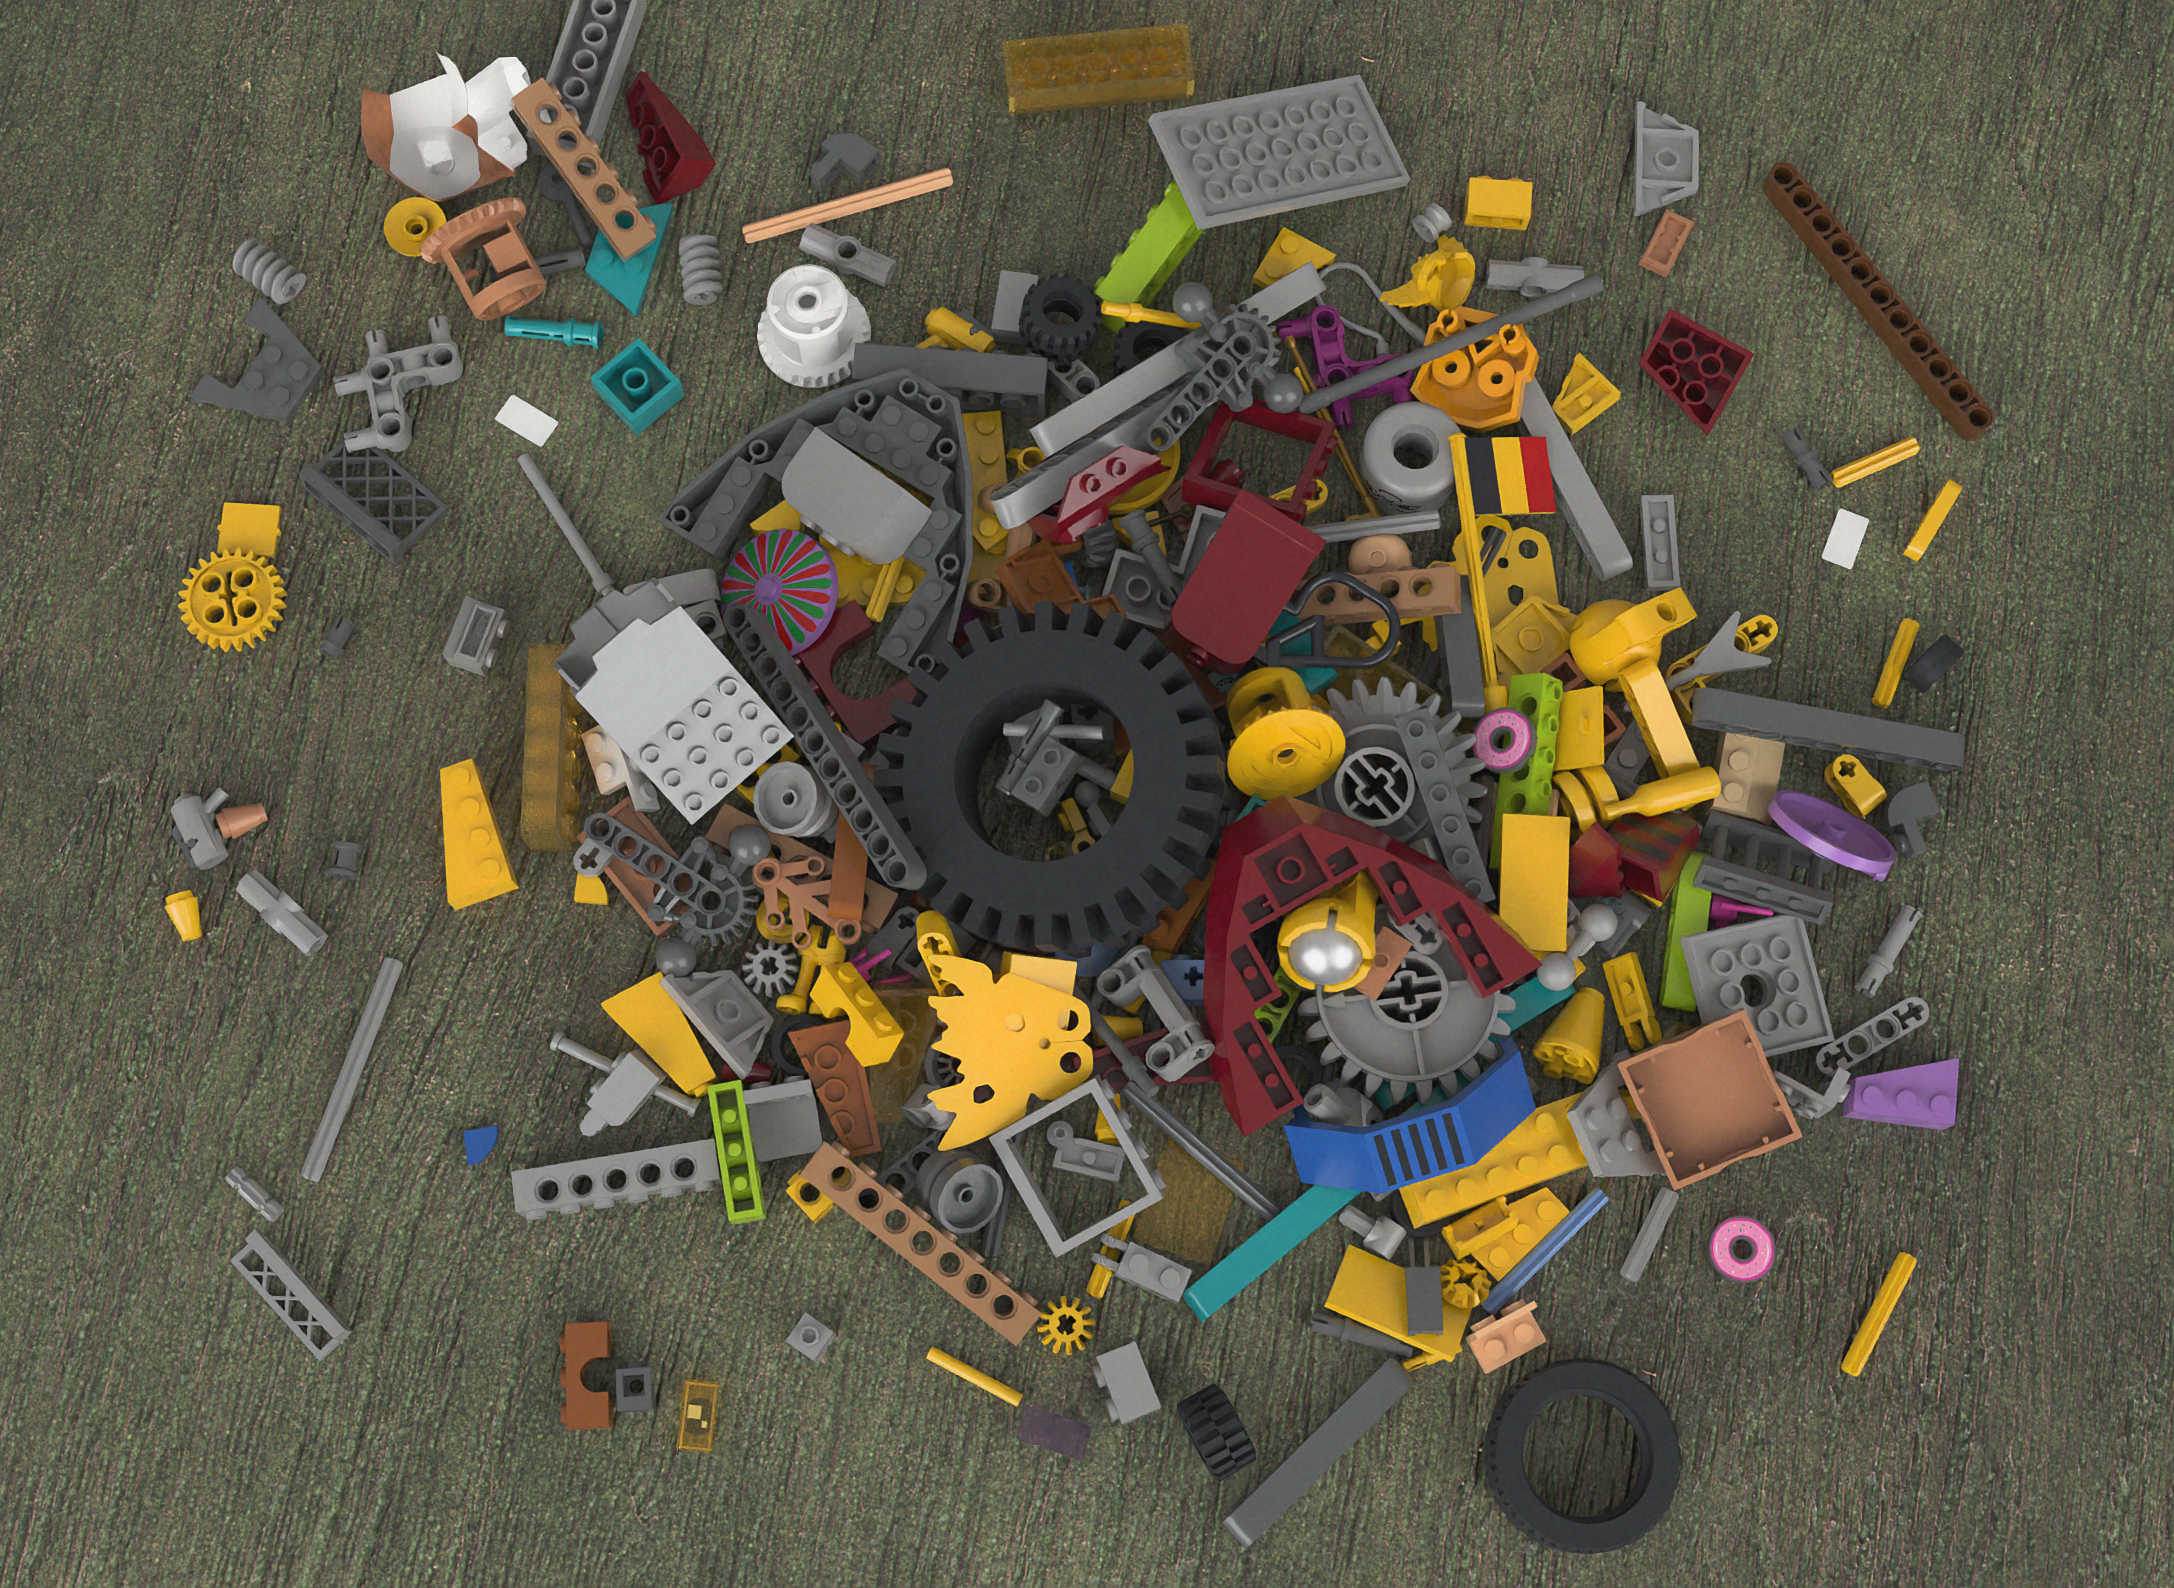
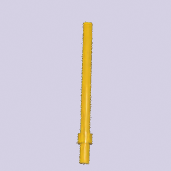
(1135, 312)

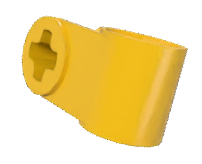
(1856, 788)

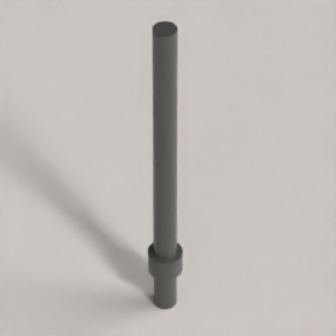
(1132, 1065)

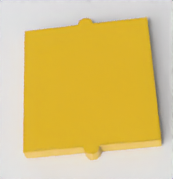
(249, 528)

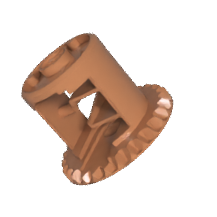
(514, 265)

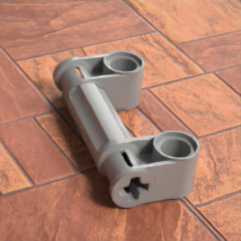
(1168, 1005)

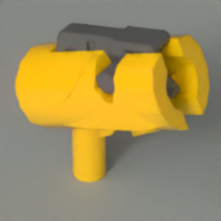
(956, 332)

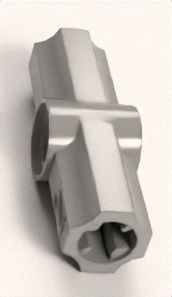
(831, 246)
(1531, 276)
(281, 912)

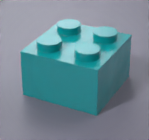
(637, 386)

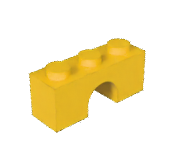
(873, 1029)

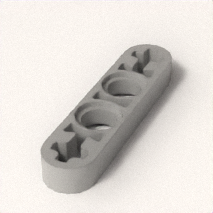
(1869, 1035)

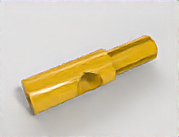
(1423, 1359)

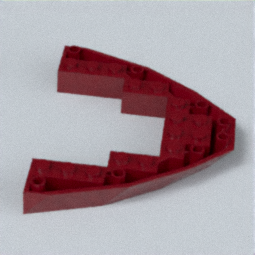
(1277, 863)

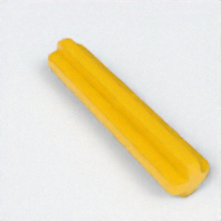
(1874, 462)
(1895, 663)
(1101, 1275)

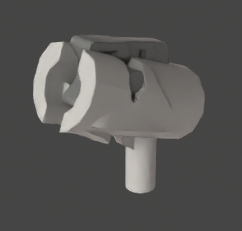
(196, 829)

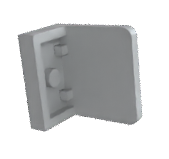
(1812, 1104)
(783, 1118)

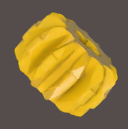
(1077, 1327)

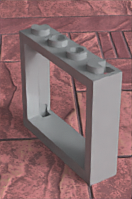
(1029, 1189)

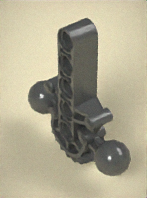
(1281, 390)
(677, 954)

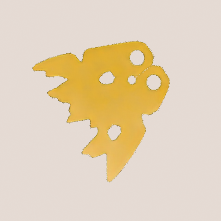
(1532, 575)
(998, 1056)

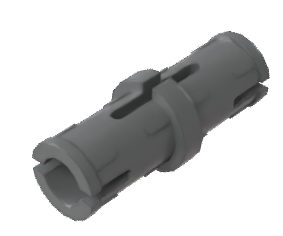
(1807, 458)

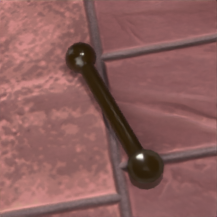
(1185, 512)

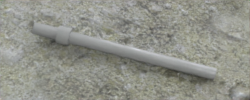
(601, 581)

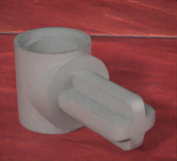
(1380, 1235)

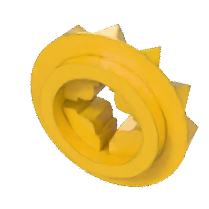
(783, 935)
(1461, 1294)

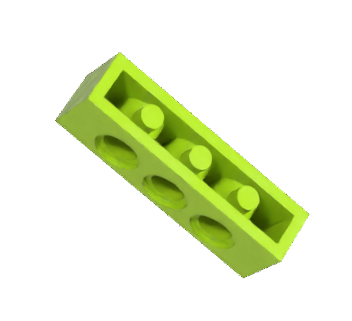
(736, 1153)

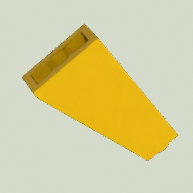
(663, 1033)

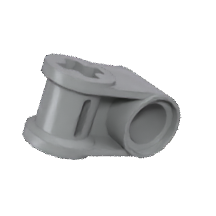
(923, 1112)

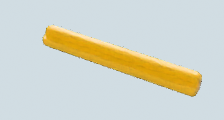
(1878, 1314)

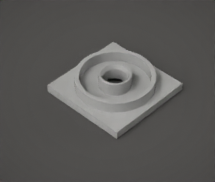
(1781, 960)

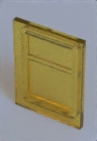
(1192, 1210)

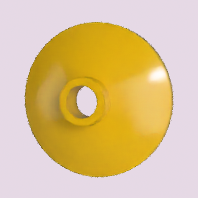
(409, 216)

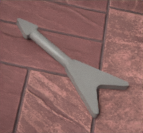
(1717, 658)

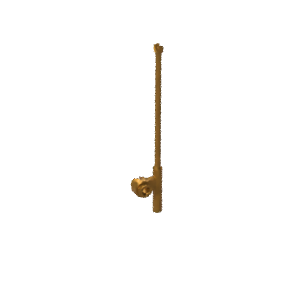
(1367, 500)

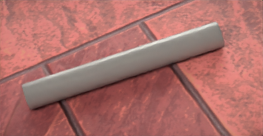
(1058, 731)

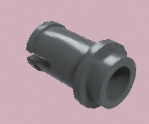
(336, 638)

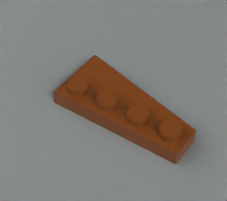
(839, 1084)

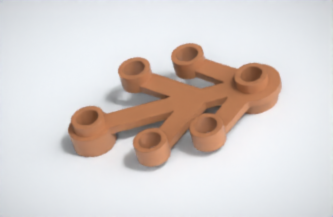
(799, 898)

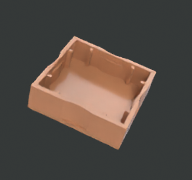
(1709, 1098)

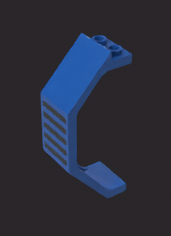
(1419, 1142)

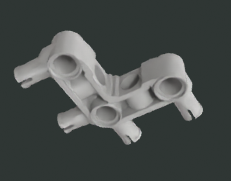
(406, 371)

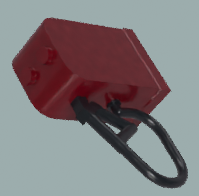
(1247, 584)

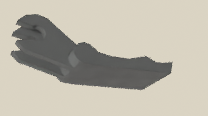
(1423, 1293)

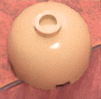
(1379, 552)

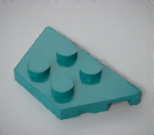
(630, 279)

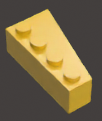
(472, 839)

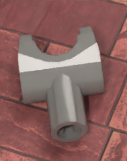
(1342, 1107)

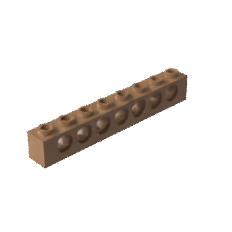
(1011, 1325)

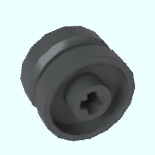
(958, 1189)

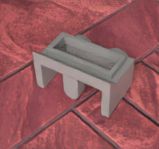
(476, 636)

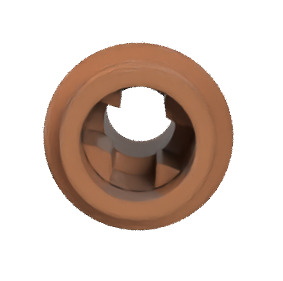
(240, 819)

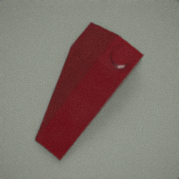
(670, 146)
(1595, 865)

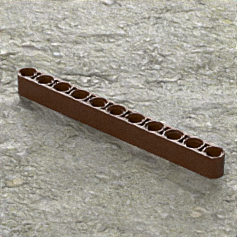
(1877, 315)

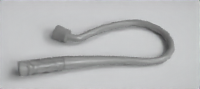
(1382, 347)

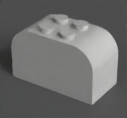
(851, 501)

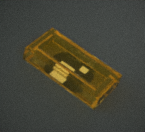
(698, 1416)

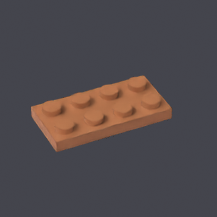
(634, 885)

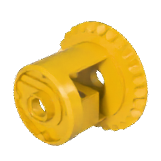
(1272, 728)

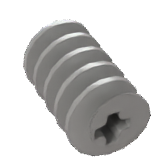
(700, 268)
(267, 271)

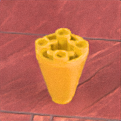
(1574, 1038)

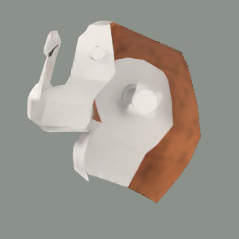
(448, 133)

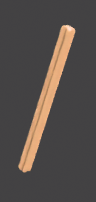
(847, 205)

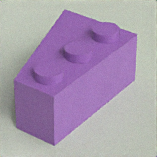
(1907, 1096)

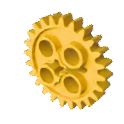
(204, 605)

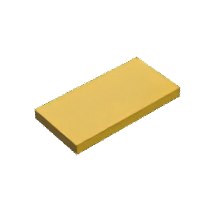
(1535, 878)
(1375, 1295)

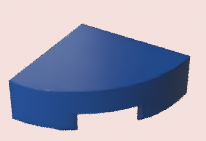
(480, 1143)

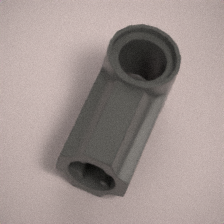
(1635, 915)

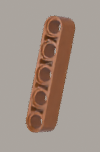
(848, 869)

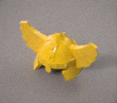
(1437, 278)

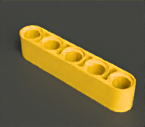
(1657, 720)

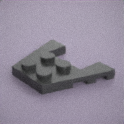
(276, 378)

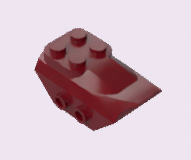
(1094, 492)

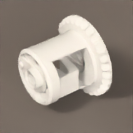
(811, 327)

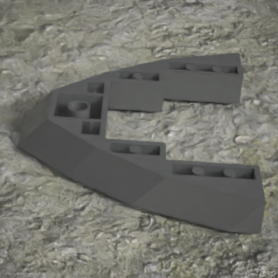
(900, 429)

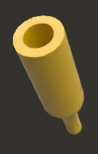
(1668, 794)

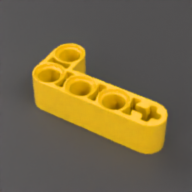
(1684, 694)
(936, 938)

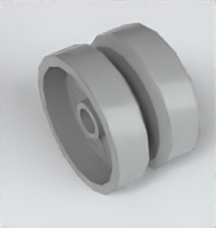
(793, 801)

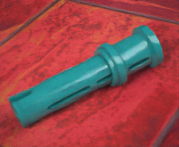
(569, 331)

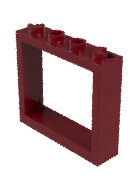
(1220, 496)

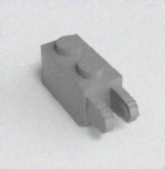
(622, 1093)
(1145, 1269)

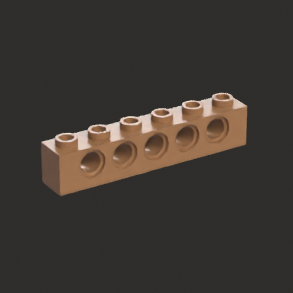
(546, 96)
(1441, 600)
(881, 900)

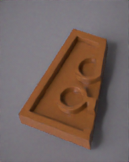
(1177, 924)

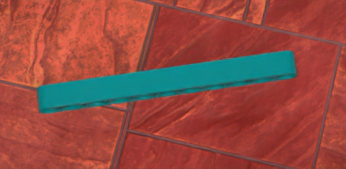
(1281, 1234)

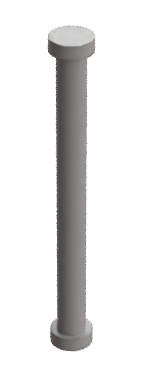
(597, 1060)

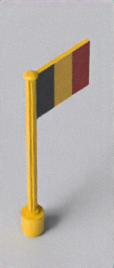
(1496, 479)

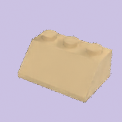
(1747, 776)

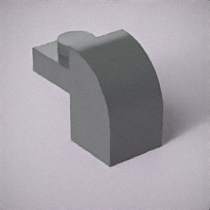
(844, 154)
(1902, 815)

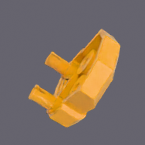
(1469, 391)

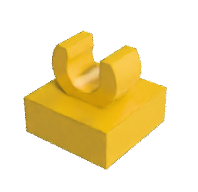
(1379, 632)

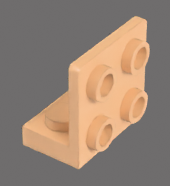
(1507, 1338)

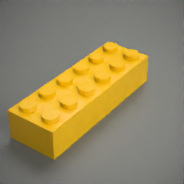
(1530, 1154)

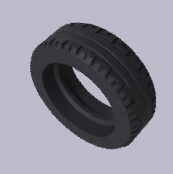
(1656, 1439)

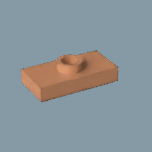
(1666, 243)
(1388, 956)

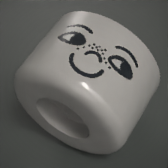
(1400, 488)

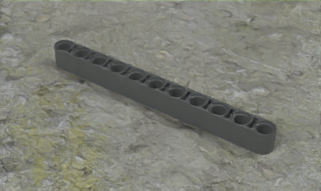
(811, 727)

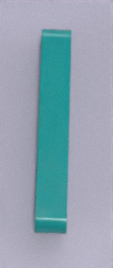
(1531, 1002)

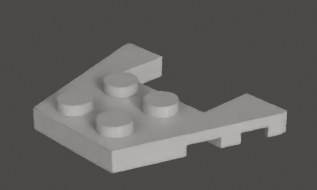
(1607, 1131)

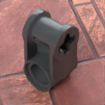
(896, 936)

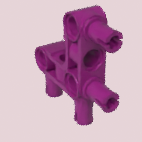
(1333, 363)

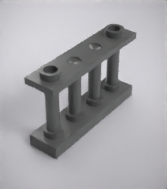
(1758, 887)

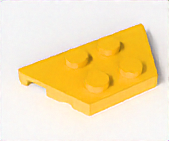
(1531, 638)

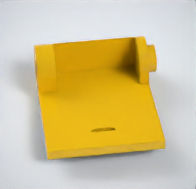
(1580, 730)

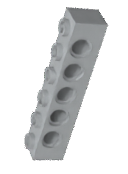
(530, 1183)

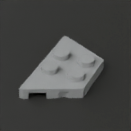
(1663, 160)
(724, 1014)

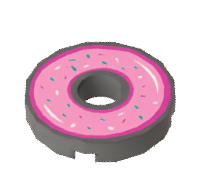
(1522, 743)
(1761, 1247)

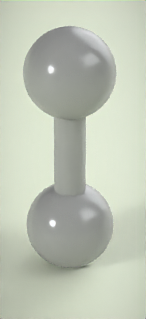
(1596, 923)

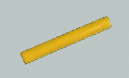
(974, 1376)

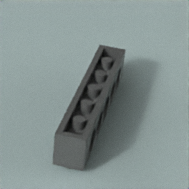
(1443, 801)

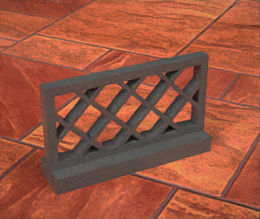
(358, 518)

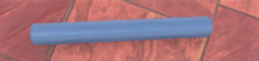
(1544, 1250)

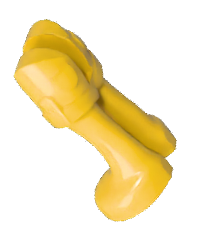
(814, 956)

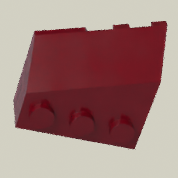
(1694, 367)

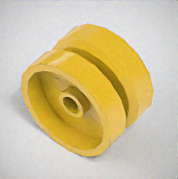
(1583, 796)

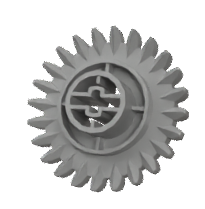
(1371, 729)
(1400, 1047)

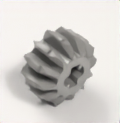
(758, 973)

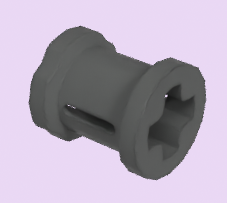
(345, 860)

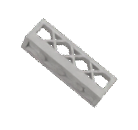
(295, 1284)

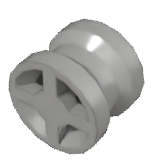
(1431, 222)

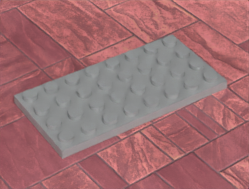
(1278, 151)

